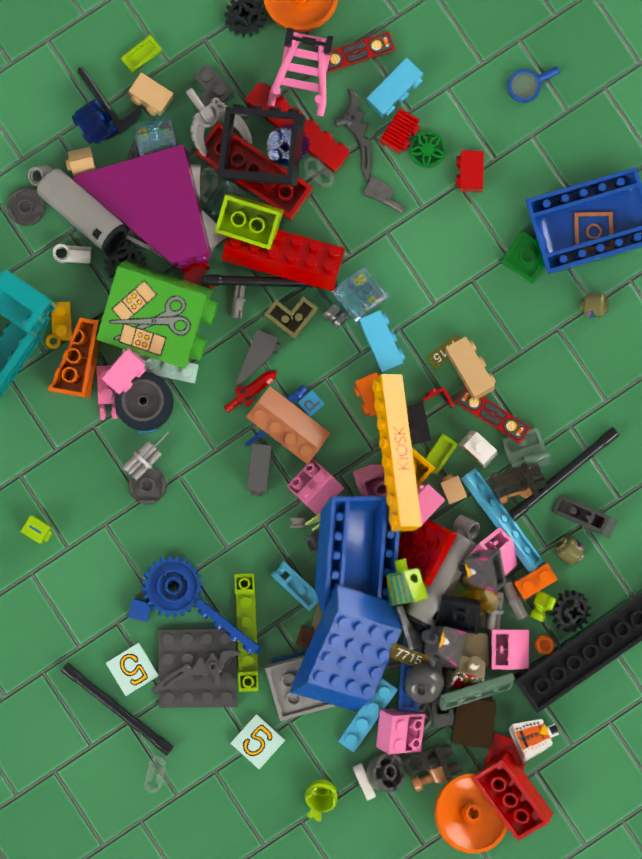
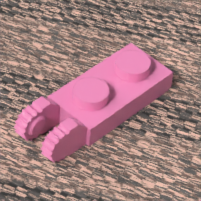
(105, 393)

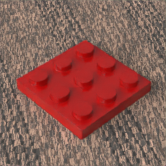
(426, 549)

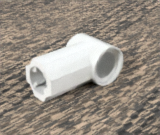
(75, 254)

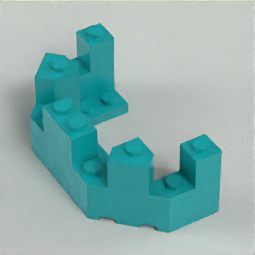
(28, 315)

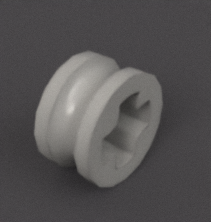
(298, 522)

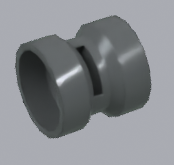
(336, 315)

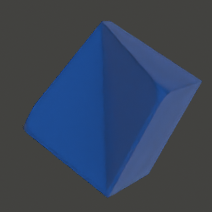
(139, 610)

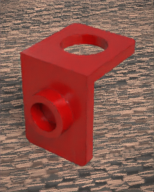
(433, 392)

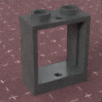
(259, 469)

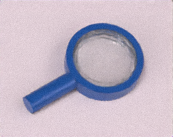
(525, 84)

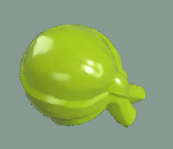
(320, 797)

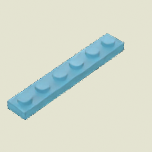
(502, 519)

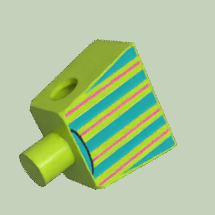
(405, 584)

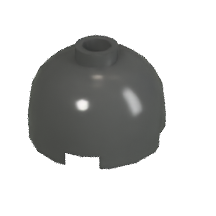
(424, 683)
(385, 772)

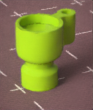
(543, 602)

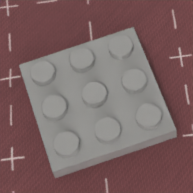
(290, 705)

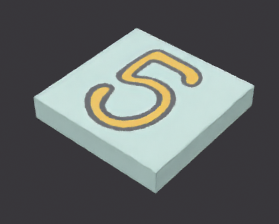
(132, 669)
(257, 741)

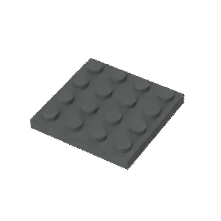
(184, 647)

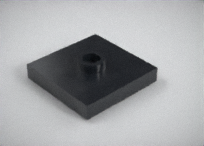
(418, 424)
(460, 613)

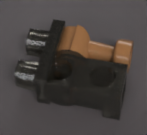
(519, 481)
(434, 761)

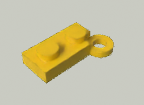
(60, 324)

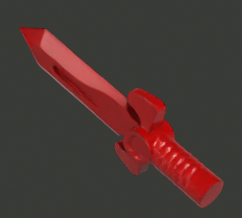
(251, 390)

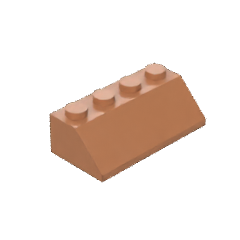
(288, 425)

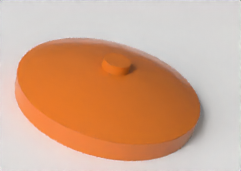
(300, 14)
(467, 817)

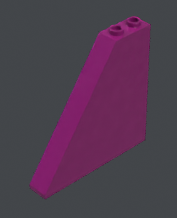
(156, 202)

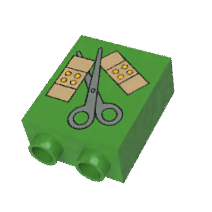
(157, 315)

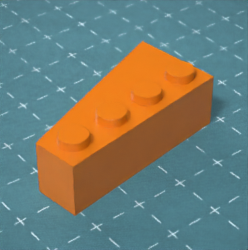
(79, 361)

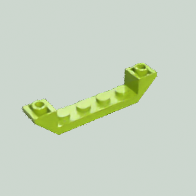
(247, 623)

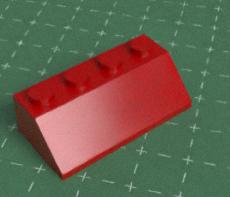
(513, 796)

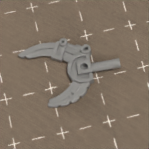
(207, 117)

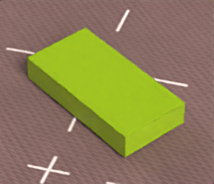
(141, 54)
(441, 452)

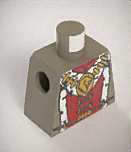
(469, 673)

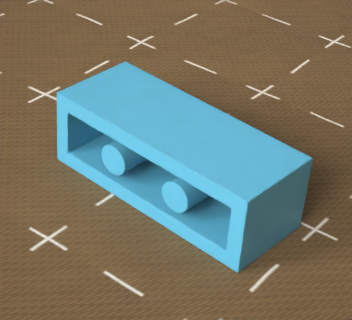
(395, 88)
(382, 341)

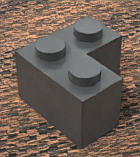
(212, 86)

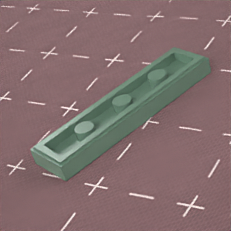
(476, 692)

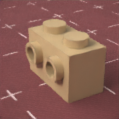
(150, 95)

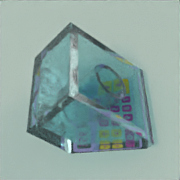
(154, 135)
(359, 294)

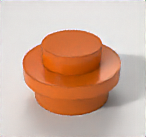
(544, 644)

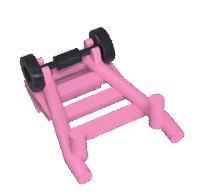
(290, 50)

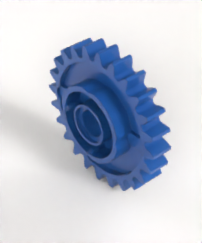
(161, 596)

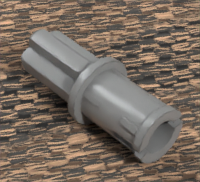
(238, 302)
(514, 601)

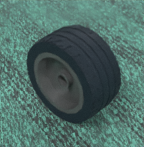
(154, 412)

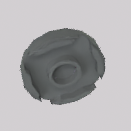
(25, 207)
(149, 487)

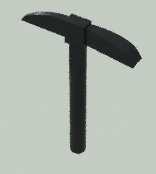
(120, 126)

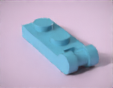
(296, 586)

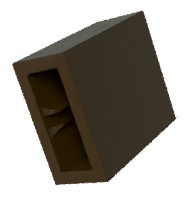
(474, 723)

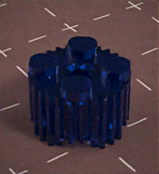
(94, 122)
(279, 142)

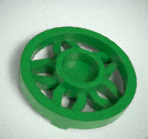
(427, 149)

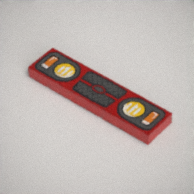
(360, 51)
(493, 416)

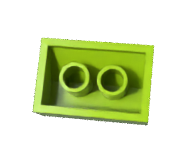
(248, 220)

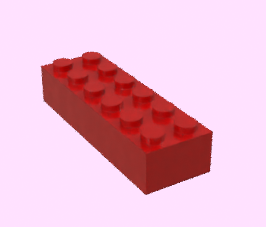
(248, 158)
(290, 258)

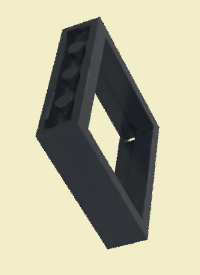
(295, 146)

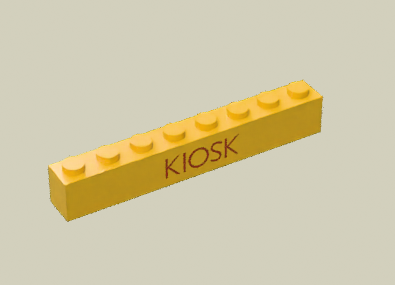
(396, 453)

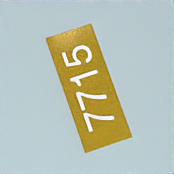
(439, 356)
(406, 655)

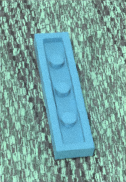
(367, 715)

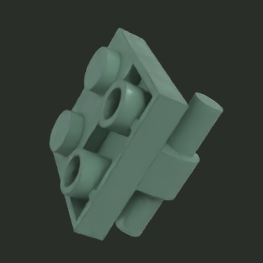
(529, 451)

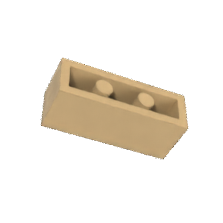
(470, 368)

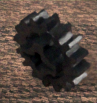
(237, 18)
(130, 251)
(570, 620)

